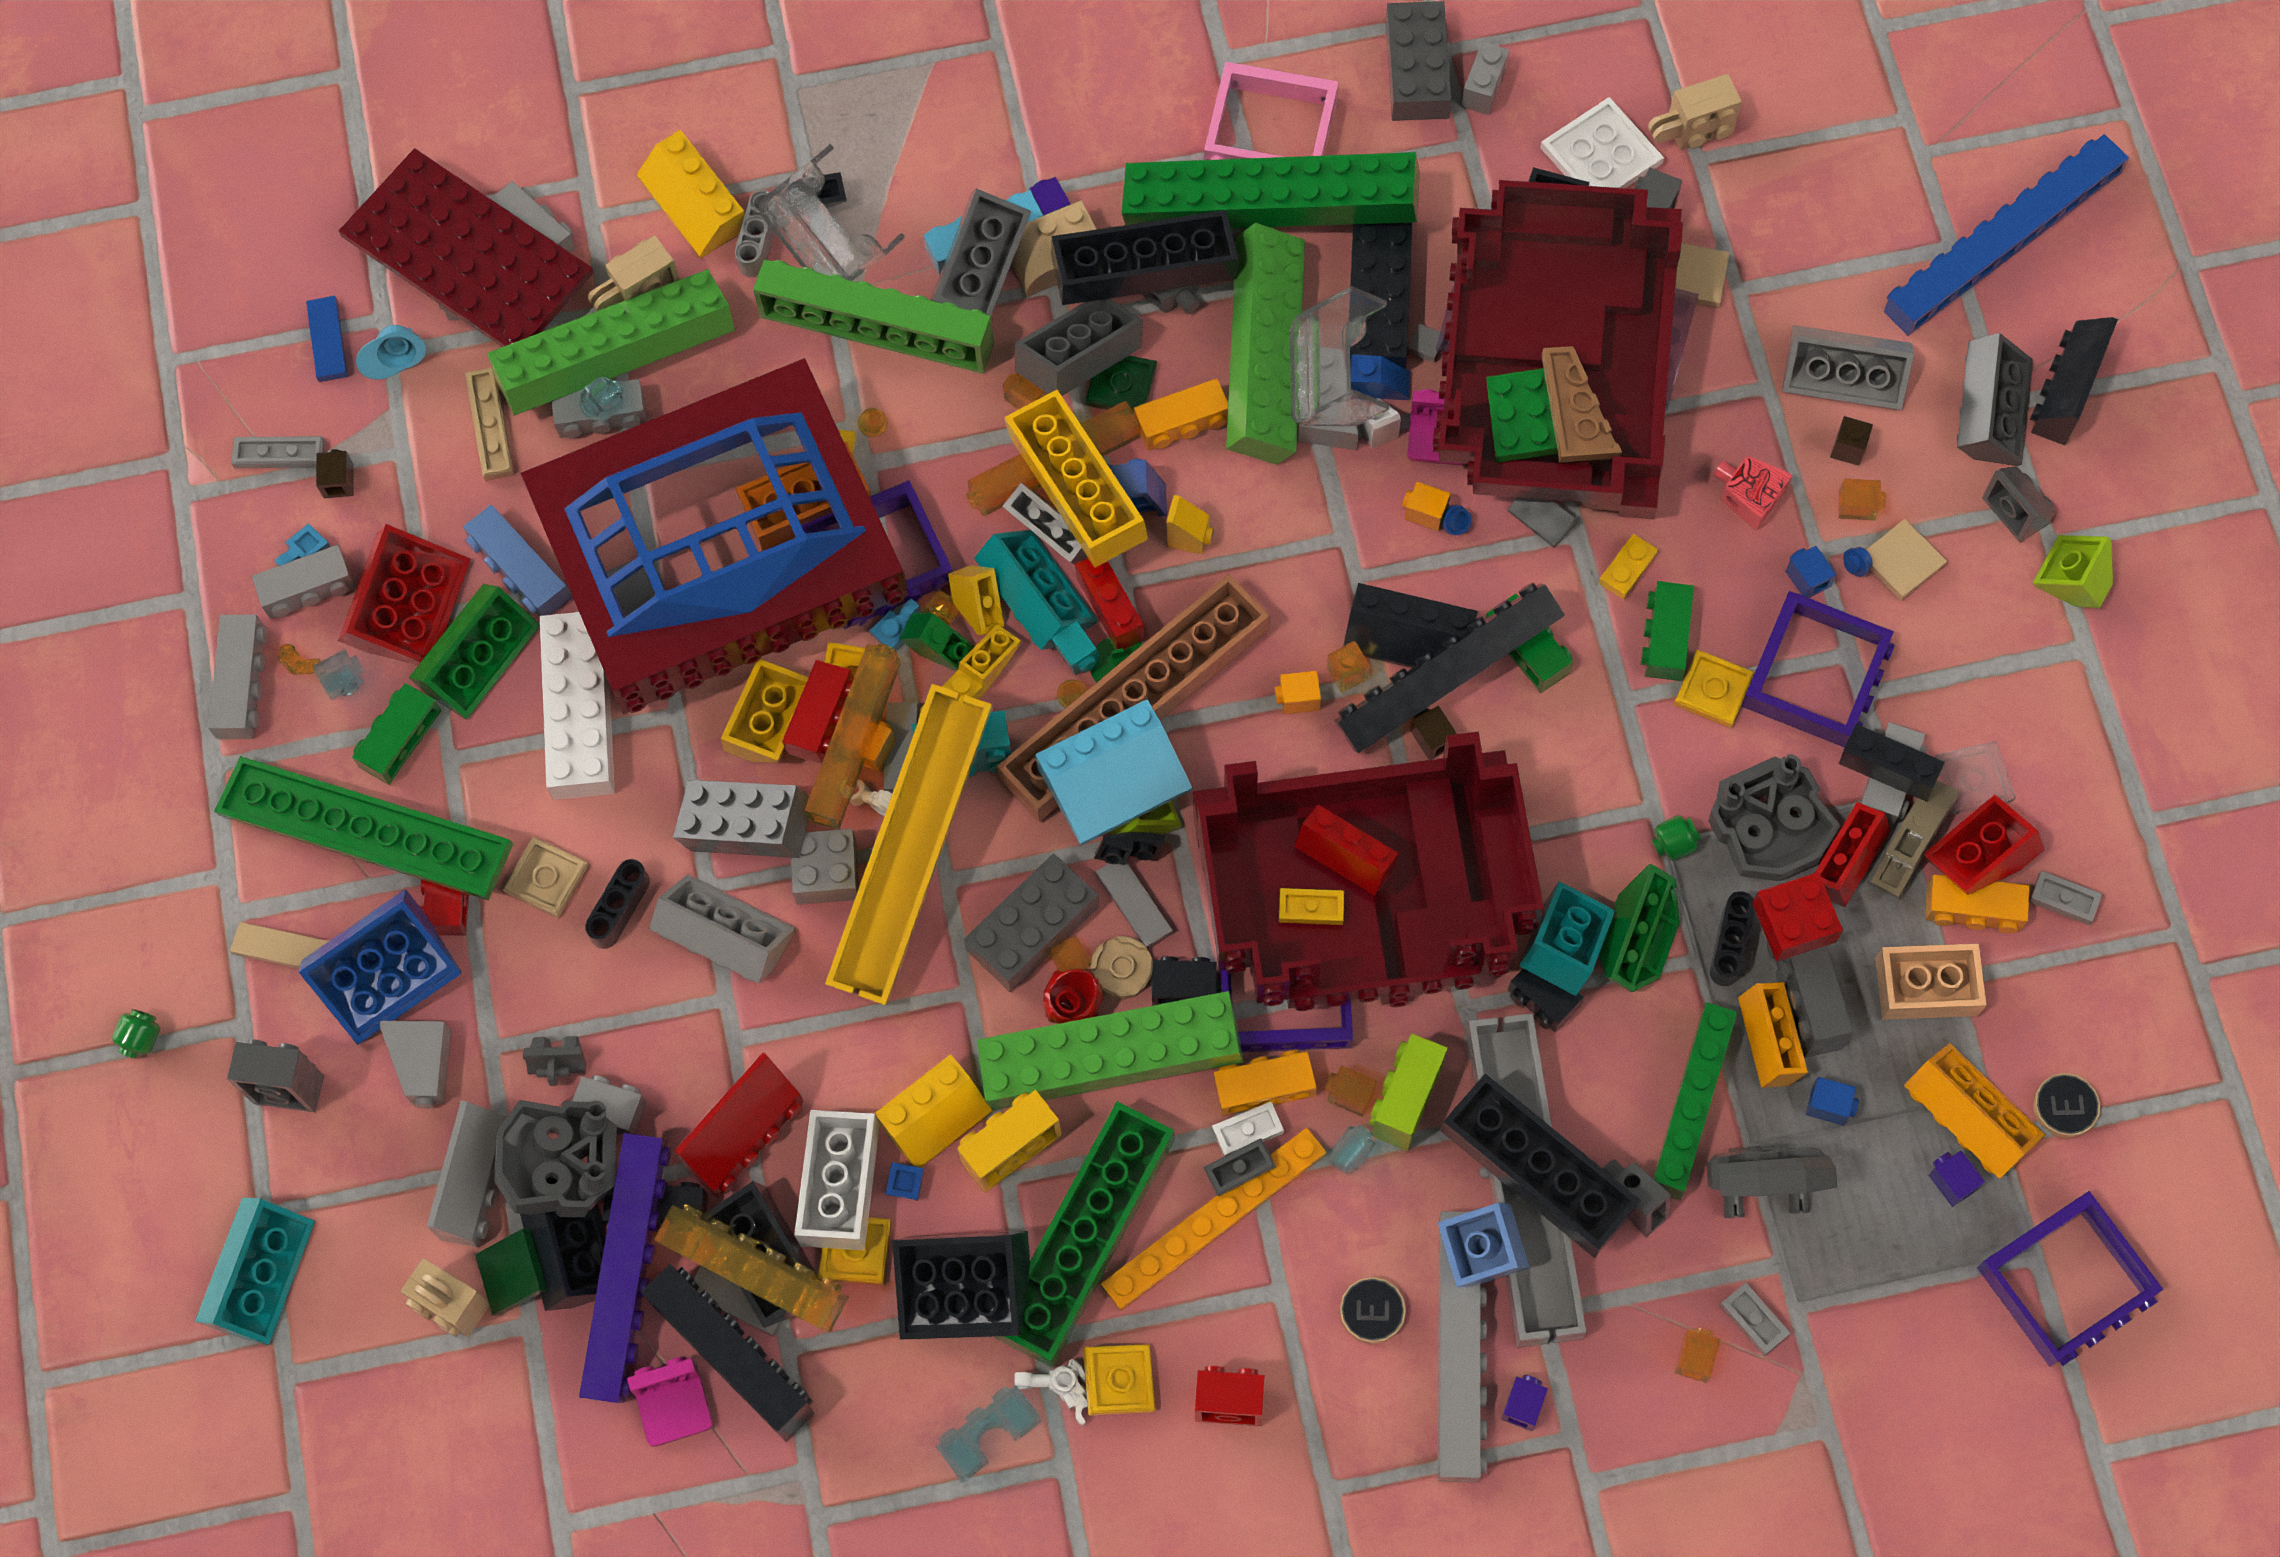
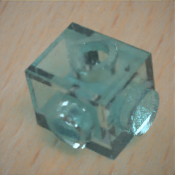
(340, 674)

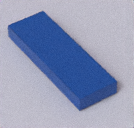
(327, 338)

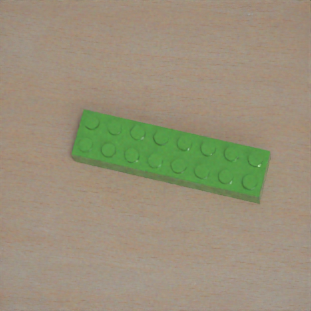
(1264, 306)
(874, 315)
(611, 341)
(1111, 1050)

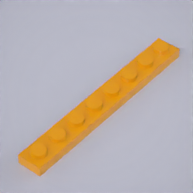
(1211, 1222)

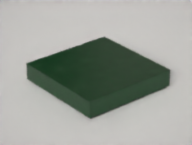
(1124, 381)
(511, 1272)

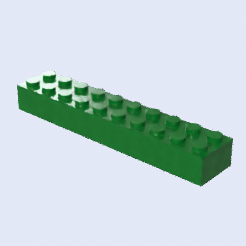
(1277, 190)

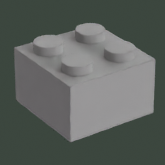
(826, 868)

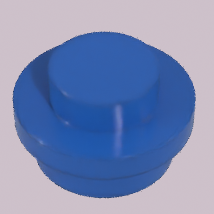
(1456, 520)
(1857, 561)

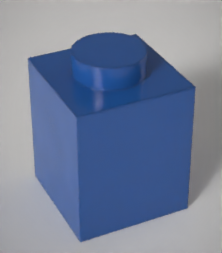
(1810, 571)
(1832, 1101)

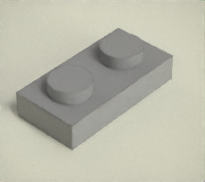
(2065, 898)
(1755, 1319)

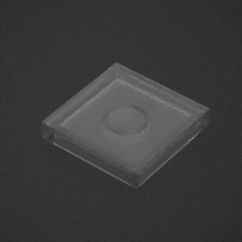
(1977, 775)

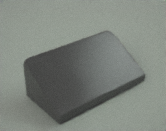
(1543, 518)
(1239, 1167)

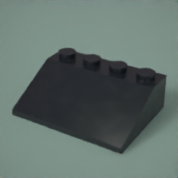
(961, 1284)

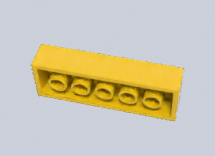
(1076, 478)

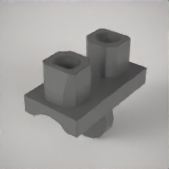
(554, 1061)

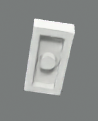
(1247, 1128)

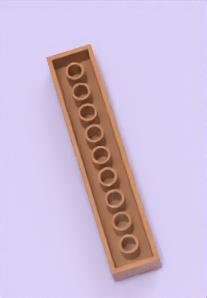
(1161, 670)

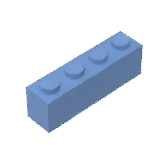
(517, 562)

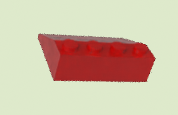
(403, 596)
(740, 1126)

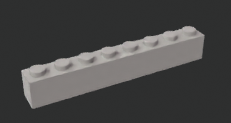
(1460, 1375)

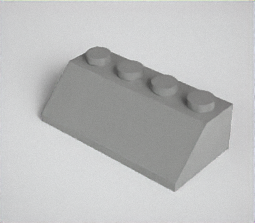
(1847, 367)
(721, 928)
(467, 1178)

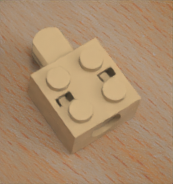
(1699, 114)
(635, 273)
(446, 1298)

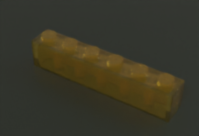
(752, 1268)

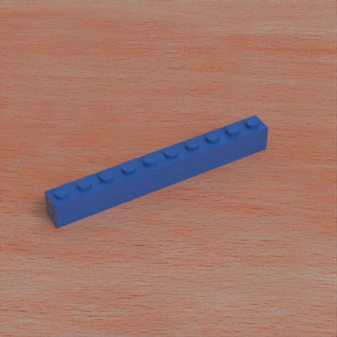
(2005, 234)

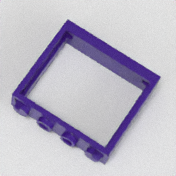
(885, 504)
(1799, 717)
(1297, 1038)
(2117, 1246)

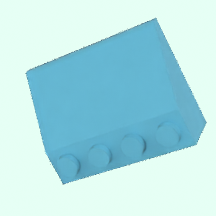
(1113, 772)

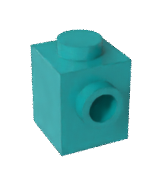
(1076, 649)

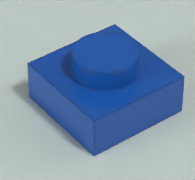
(904, 1181)

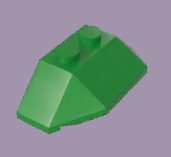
(1641, 930)

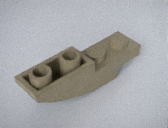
(1913, 839)

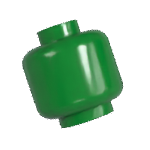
(1676, 838)
(135, 1033)

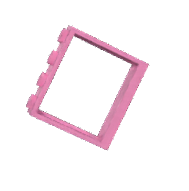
(1274, 84)

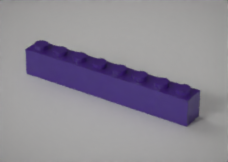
(624, 1268)

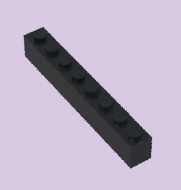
(1449, 667)

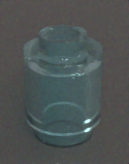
(1352, 1149)

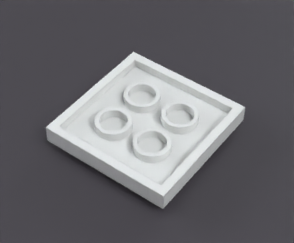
(1602, 148)

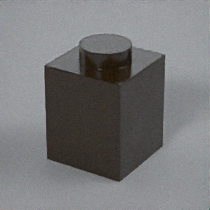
(1851, 440)
(334, 474)
(1431, 730)

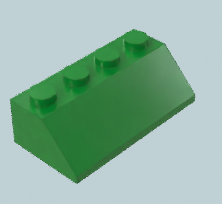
(475, 650)

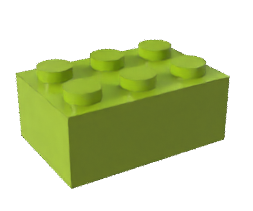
(1407, 1091)

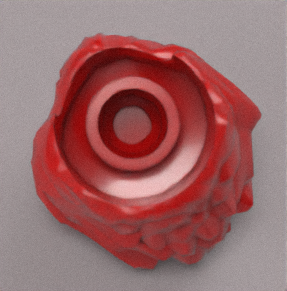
(1072, 996)

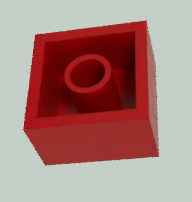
(1797, 916)
(1229, 1396)

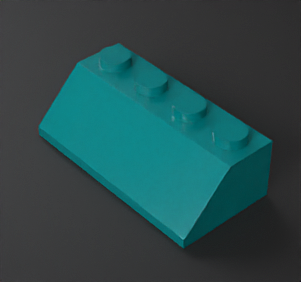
(1034, 586)
(255, 1270)

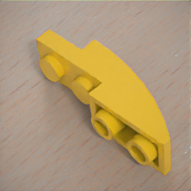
(983, 664)

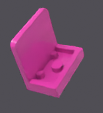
(1422, 423)
(671, 1401)

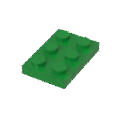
(1521, 415)

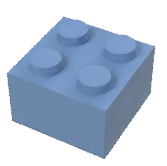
(1483, 1245)

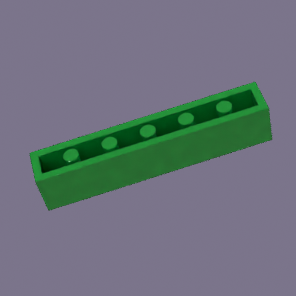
(1693, 1099)

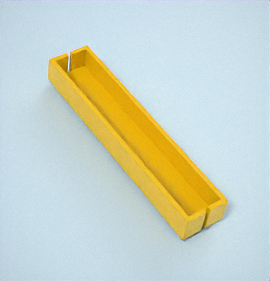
(909, 844)

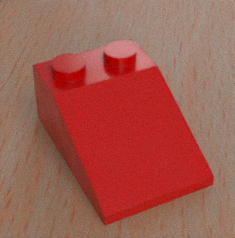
(1986, 847)

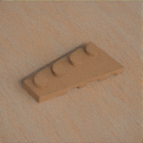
(1575, 410)

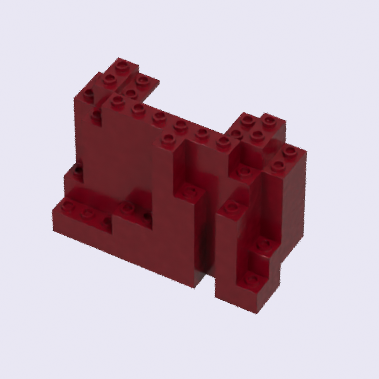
(1552, 273)
(1435, 923)

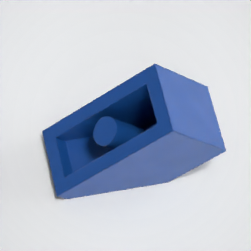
(1379, 377)

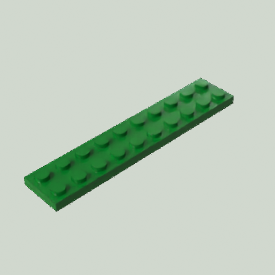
(364, 828)

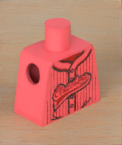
(1752, 488)

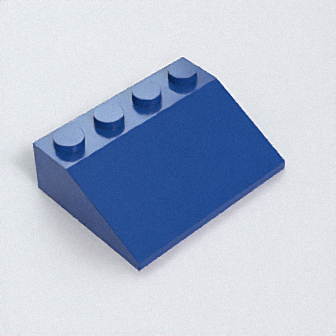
(380, 967)

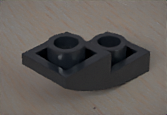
(1118, 847)

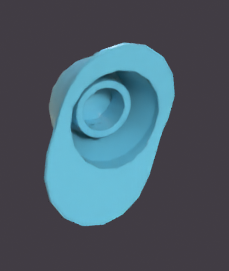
(390, 353)

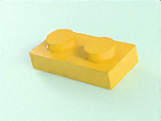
(1628, 566)
(1311, 906)

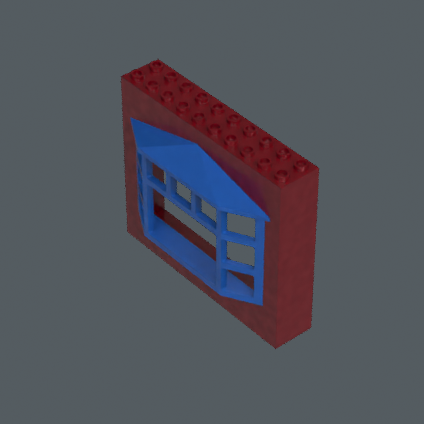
(742, 608)

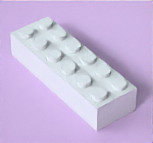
(575, 711)

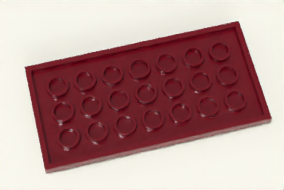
(465, 251)

